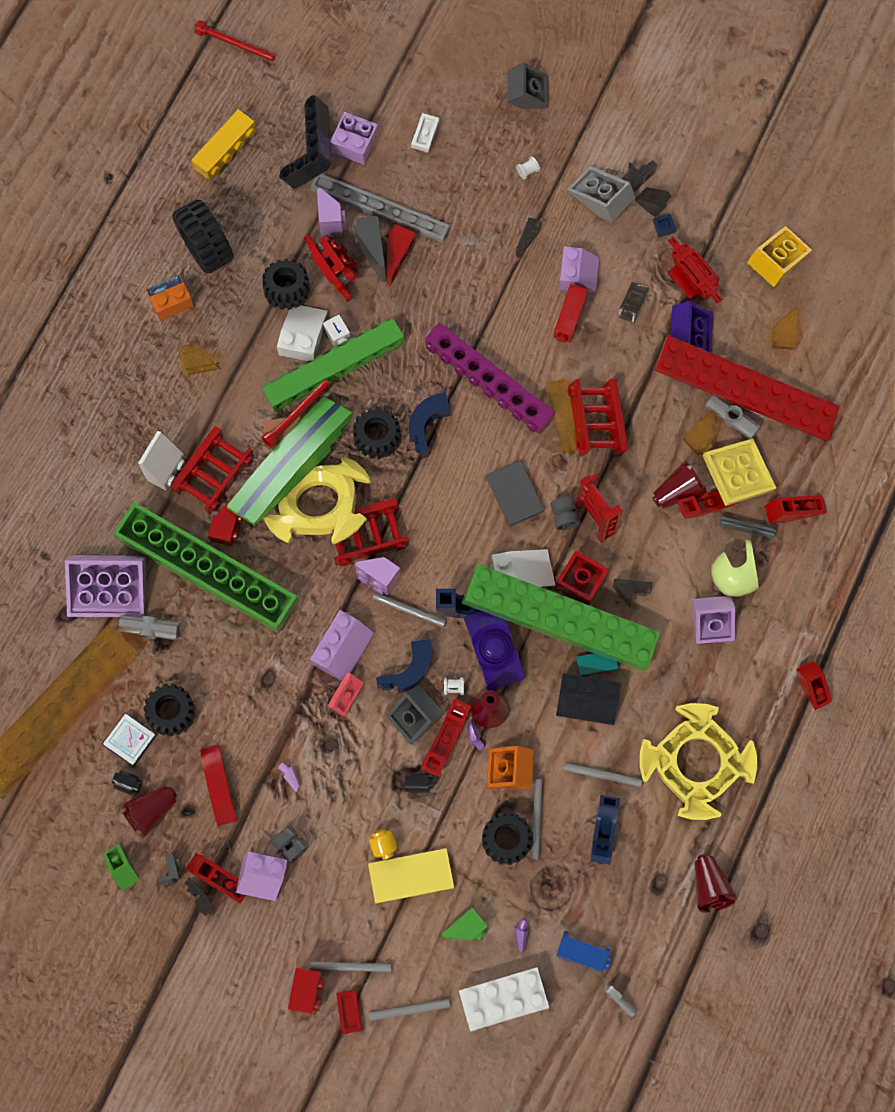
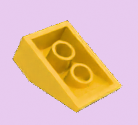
(779, 256)

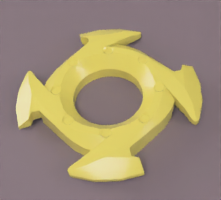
(340, 519)
(697, 794)

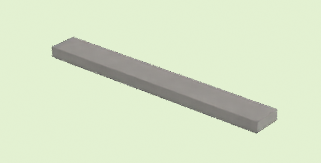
(382, 208)

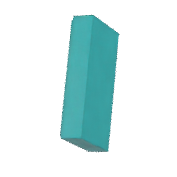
(594, 664)

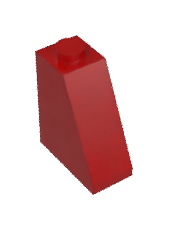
(570, 313)

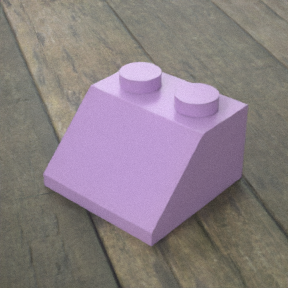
(331, 218)
(579, 269)
(713, 619)
(261, 876)

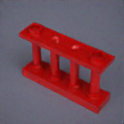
(611, 408)
(204, 453)
(371, 512)
(603, 514)

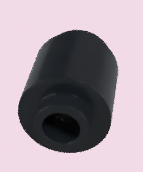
(126, 782)
(418, 782)

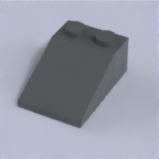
(369, 240)

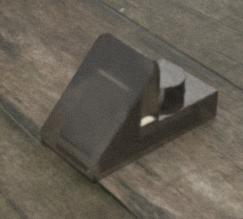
(639, 177)
(653, 200)
(627, 587)

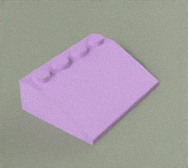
(105, 585)

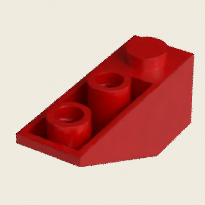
(224, 526)

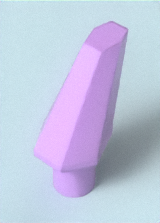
(290, 776)

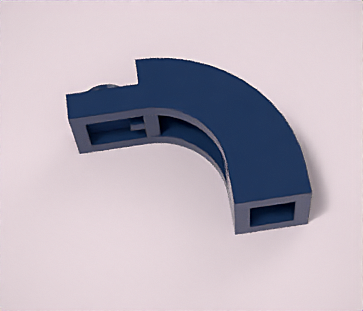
(427, 411)
(450, 604)
(414, 673)
(604, 829)

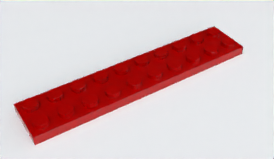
(747, 388)

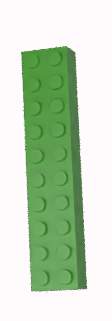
(206, 567)
(561, 617)

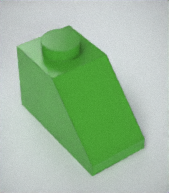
(120, 867)
(466, 928)

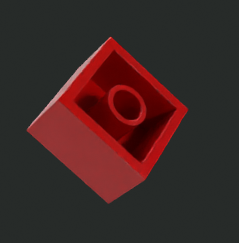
(582, 578)
(306, 991)

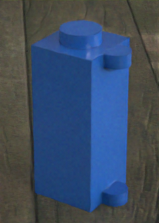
(583, 954)

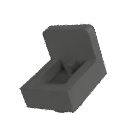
(174, 866)

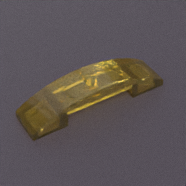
(563, 414)

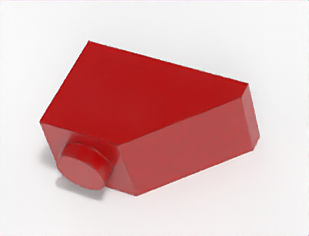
(814, 684)

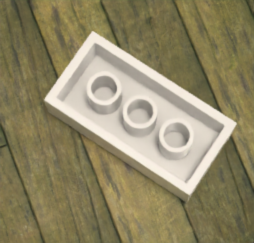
(503, 999)

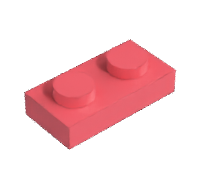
(345, 694)

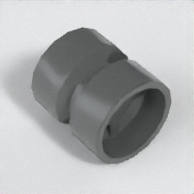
(565, 512)
(285, 839)

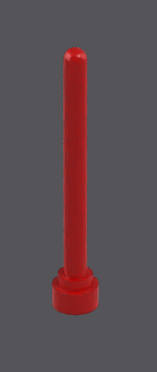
(204, 29)
(270, 438)

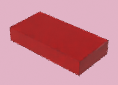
(349, 1012)

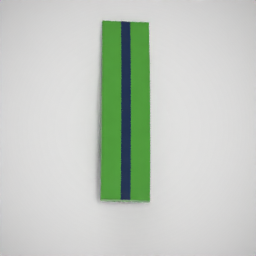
(290, 461)

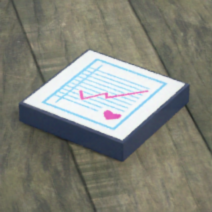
(129, 739)

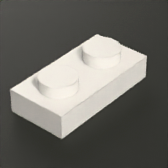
(425, 132)

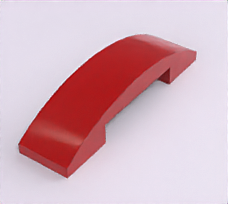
(702, 505)
(446, 738)
(218, 785)

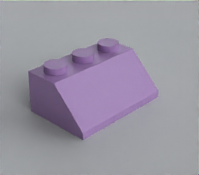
(341, 646)

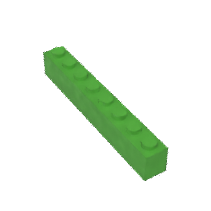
(333, 365)

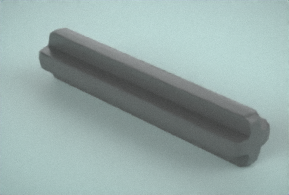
(747, 526)

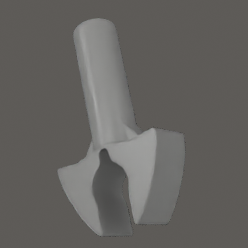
(618, 998)

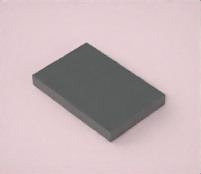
(514, 493)

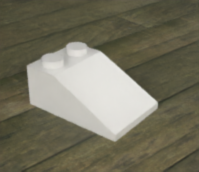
(302, 333)
(161, 461)
(526, 565)

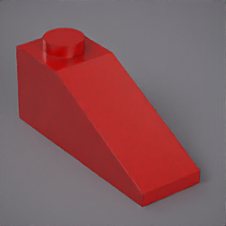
(398, 246)
(794, 508)
(215, 876)

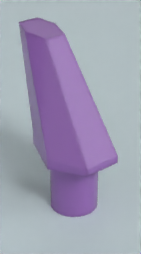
(474, 736)
(521, 934)

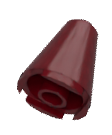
(679, 485)
(489, 709)
(149, 809)
(711, 885)

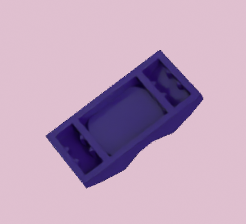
(494, 649)

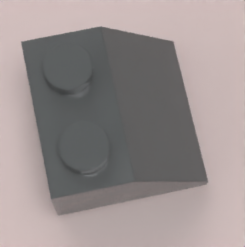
(527, 87)
(414, 714)

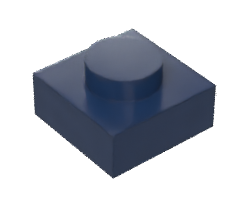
(664, 225)

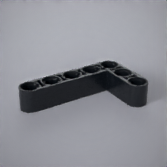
(317, 146)

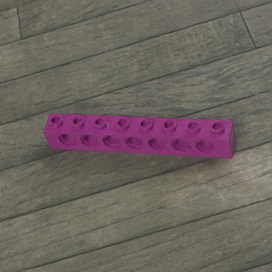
(442, 335)

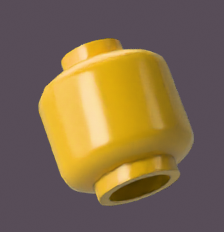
(383, 844)

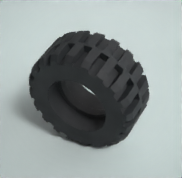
(203, 236)

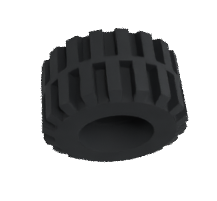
(285, 296)
(372, 419)
(163, 695)
(510, 821)

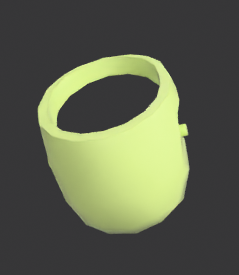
(735, 581)

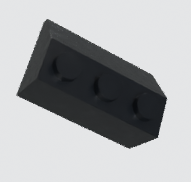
(588, 699)

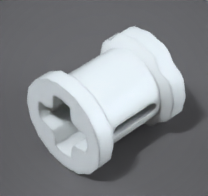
(527, 168)
(454, 686)

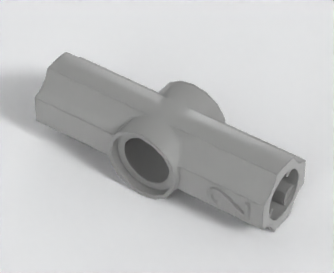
(743, 423)
(148, 627)

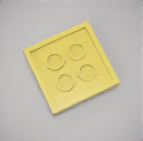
(739, 472)

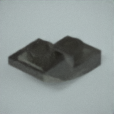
(203, 901)

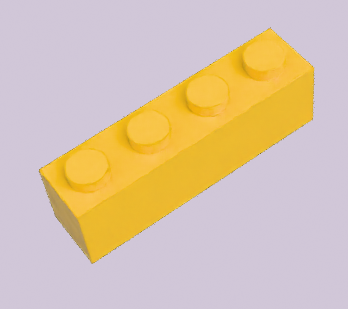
(224, 145)

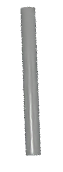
(408, 609)
(602, 774)
(536, 819)
(367, 967)
(409, 1010)

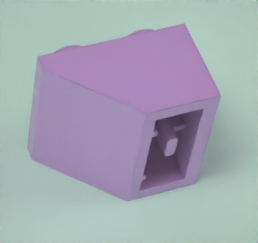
(353, 138)
(379, 573)

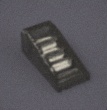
(529, 233)
(628, 312)

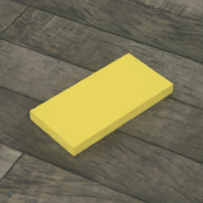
(411, 876)

